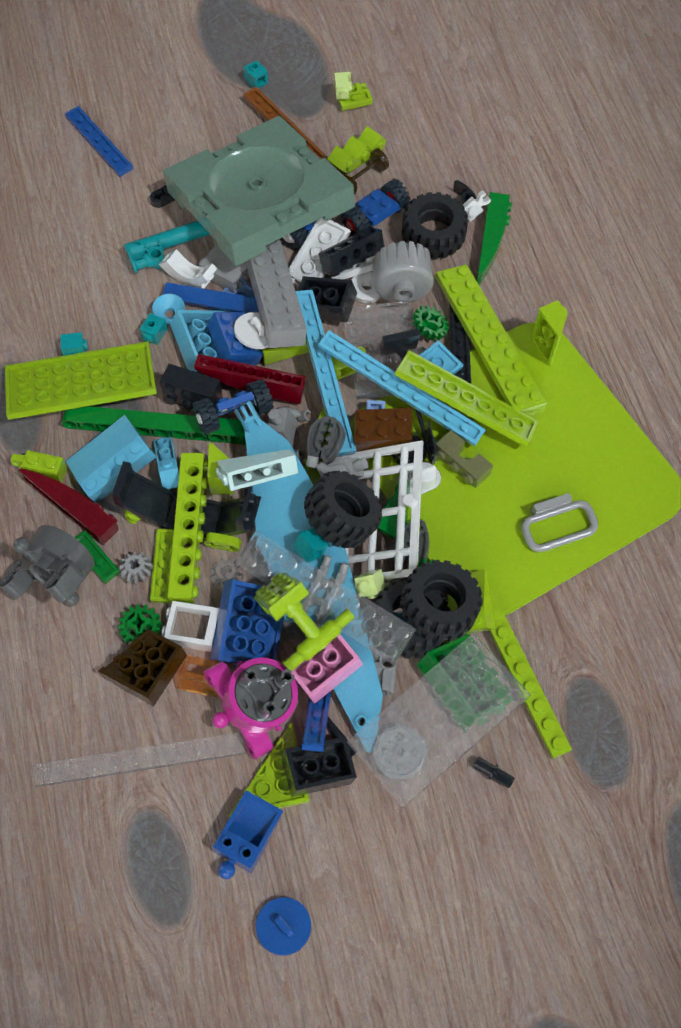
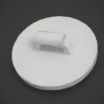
(250, 331)

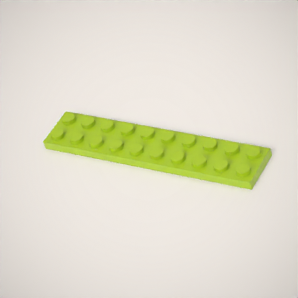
(490, 339)

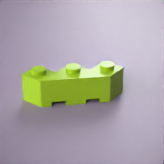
(356, 150)

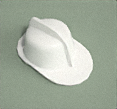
(430, 478)

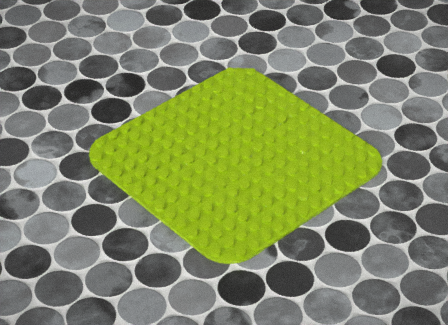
(579, 448)

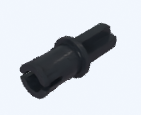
(493, 772)

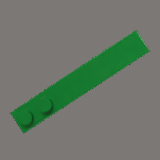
(493, 231)

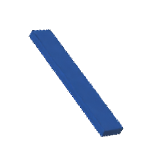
(99, 141)
(212, 299)

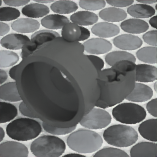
(52, 559)

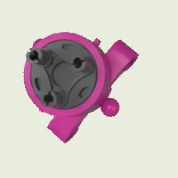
(254, 699)

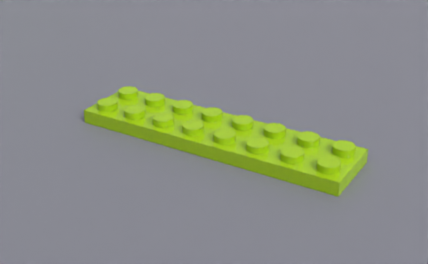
(467, 398)

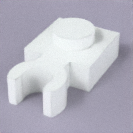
(473, 206)

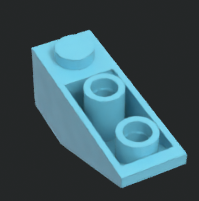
(167, 462)

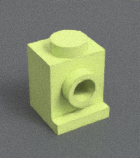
(342, 85)

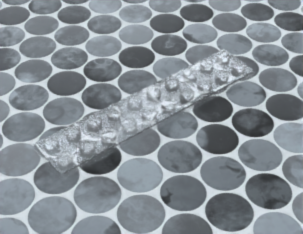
(328, 597)

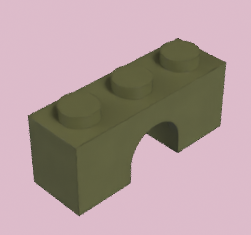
(472, 470)

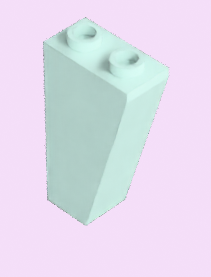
(256, 469)

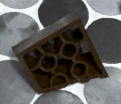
(146, 666)

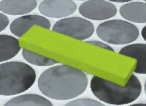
(161, 566)

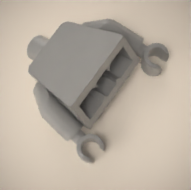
(284, 422)
(351, 465)

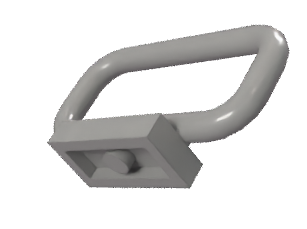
(552, 508)

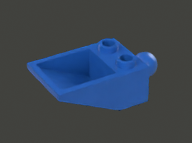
(249, 830)

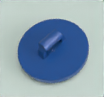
(283, 926)

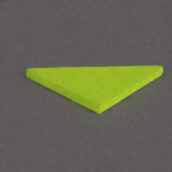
(271, 781)

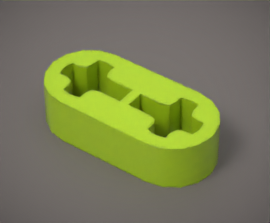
(223, 542)

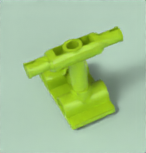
(283, 598)

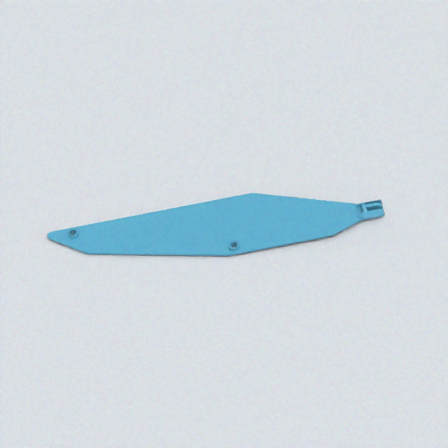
(281, 519)

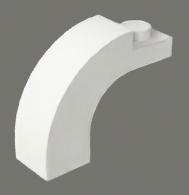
(186, 272)

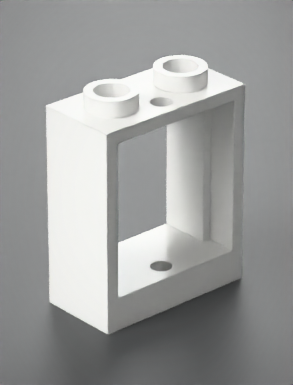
(188, 642)

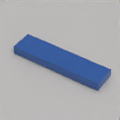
(316, 724)

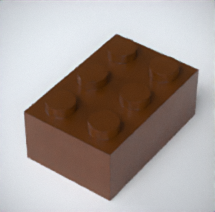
(383, 428)

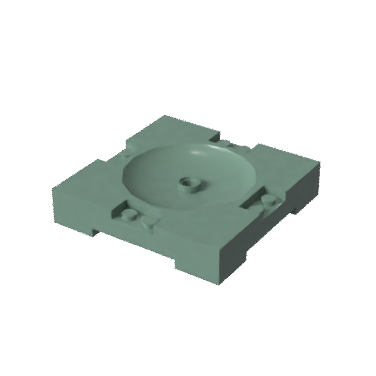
(258, 189)

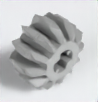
(137, 573)

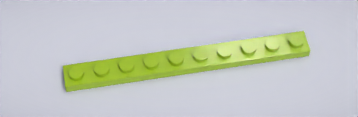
(520, 668)

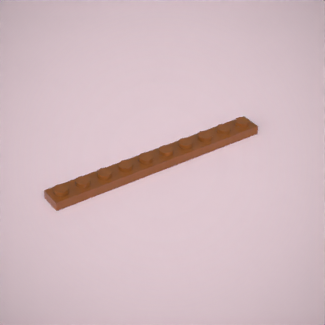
(269, 110)

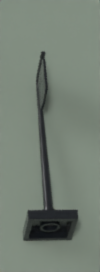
(400, 344)

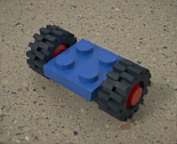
(376, 207)

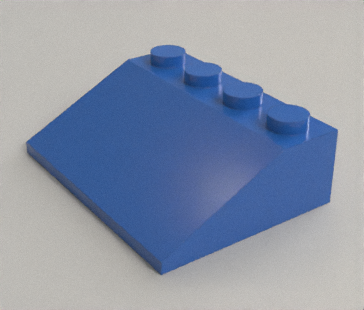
(243, 626)

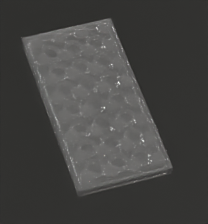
(438, 720)

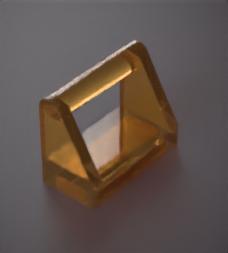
(194, 681)

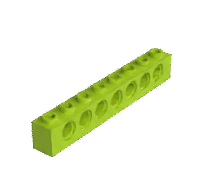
(189, 464)

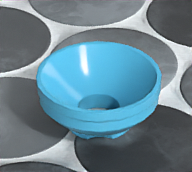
(167, 303)

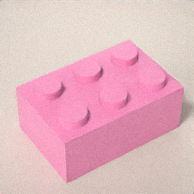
(327, 669)

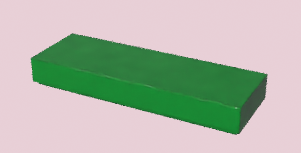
(103, 567)

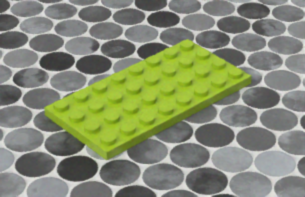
(79, 380)

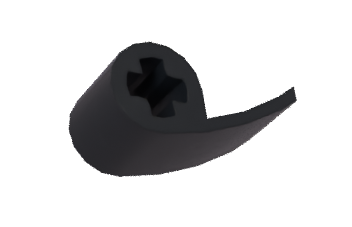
(463, 190)

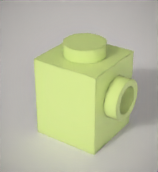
(370, 583)

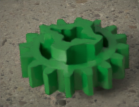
(430, 323)
(132, 625)

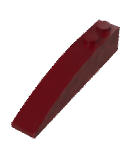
(281, 384)
(75, 505)

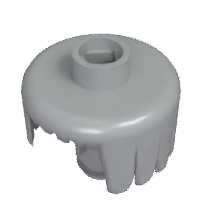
(402, 272)

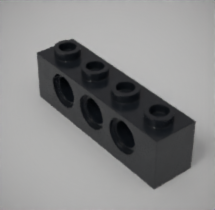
(351, 251)

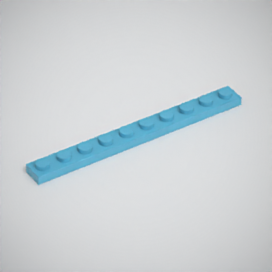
(324, 368)
(402, 389)

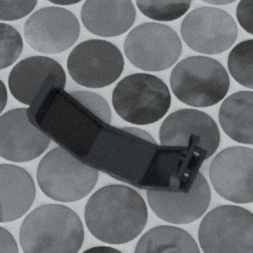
(158, 505)

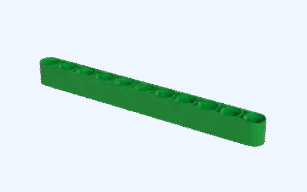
(153, 424)

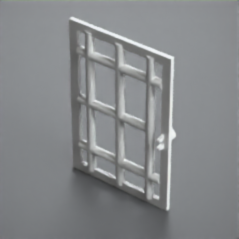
(411, 500)

